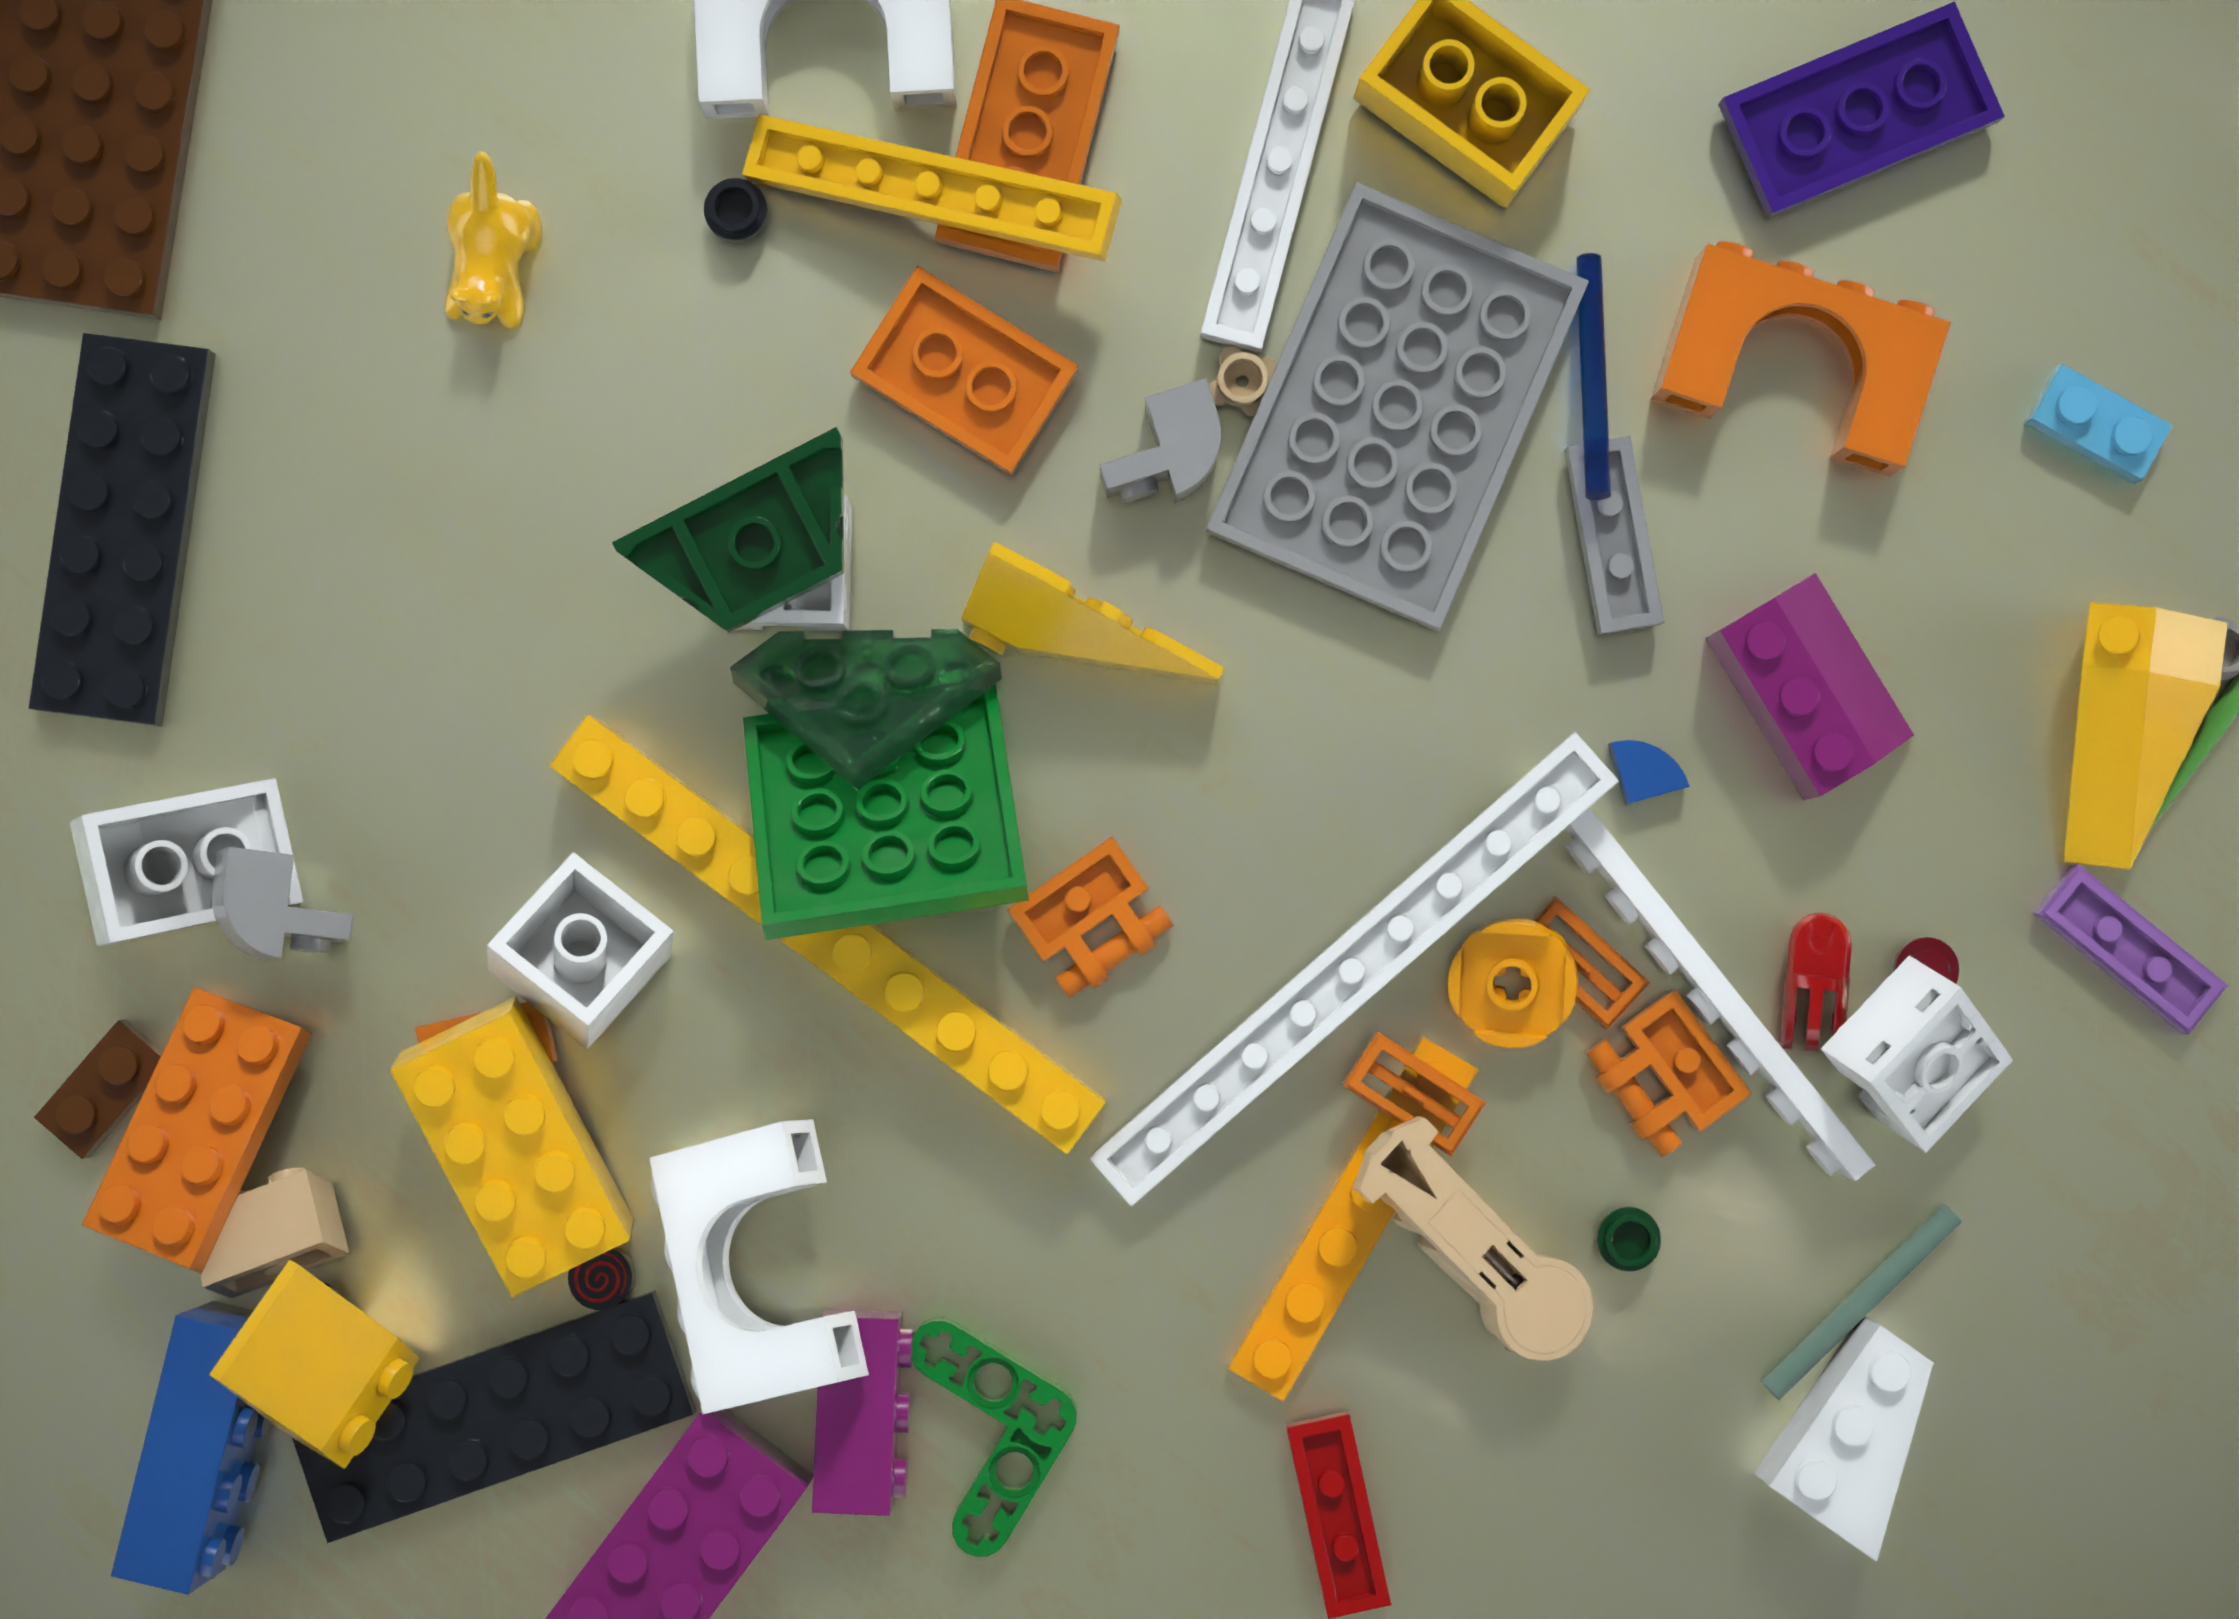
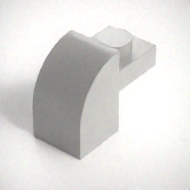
(1186, 449)
(254, 911)

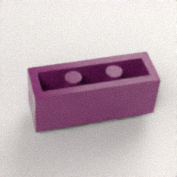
(860, 1424)

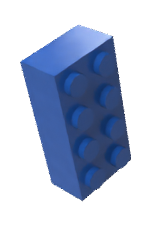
(192, 1462)

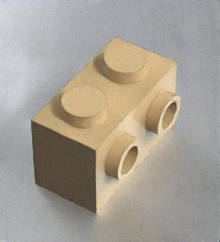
(273, 1223)

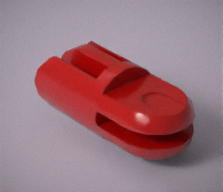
(1818, 962)

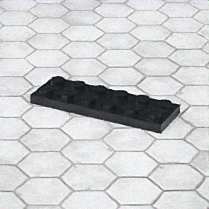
(122, 529)
(507, 1415)

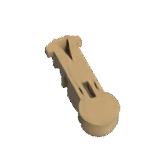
(1525, 1297)

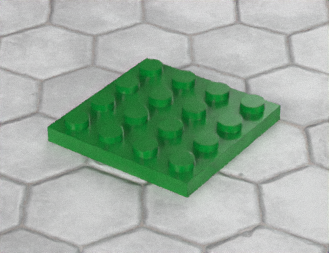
(906, 845)

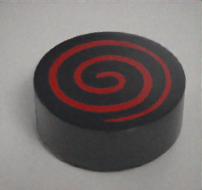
(603, 1280)

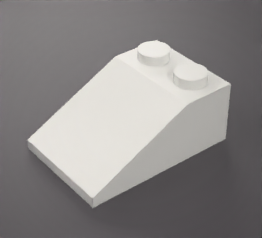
(155, 861)

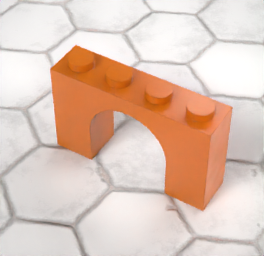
(1887, 345)

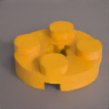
(1485, 1006)

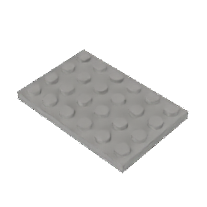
(1397, 406)

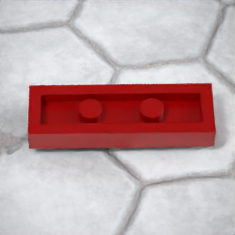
(1338, 1514)

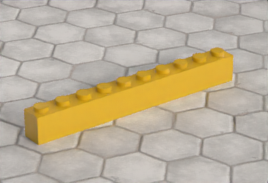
(855, 957)

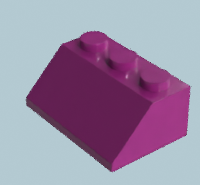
(1810, 688)

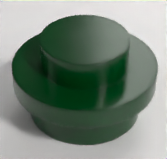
(1628, 1238)

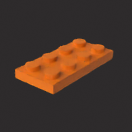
(1034, 107)
(197, 1129)

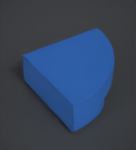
(1645, 770)

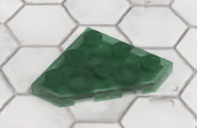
(865, 694)

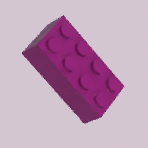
(690, 1527)

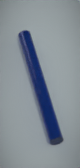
(1593, 379)

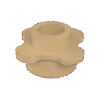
(1235, 364)

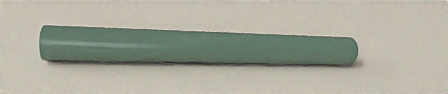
(1861, 1301)

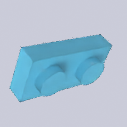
(2098, 423)

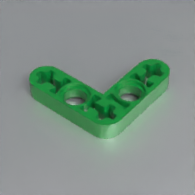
(1019, 1435)

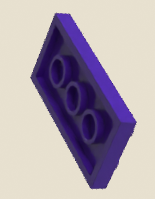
(1861, 110)

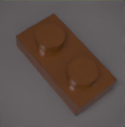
(101, 1089)

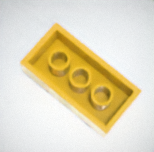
(513, 1146)

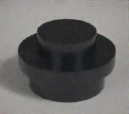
(735, 210)

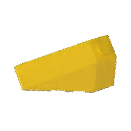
(1039, 616)
(2139, 708)

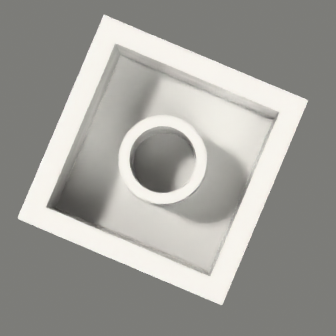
(579, 950)

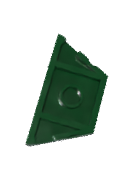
(753, 537)

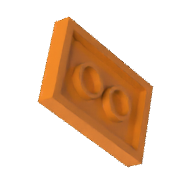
(964, 370)

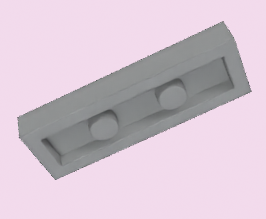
(1616, 544)

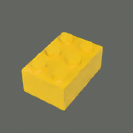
(1470, 94)

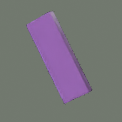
(2130, 949)

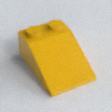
(316, 1366)

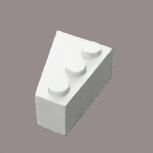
(1852, 1436)

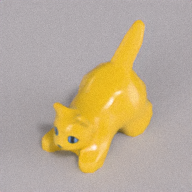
(488, 241)

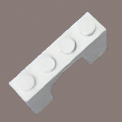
(734, 60)
(701, 1202)

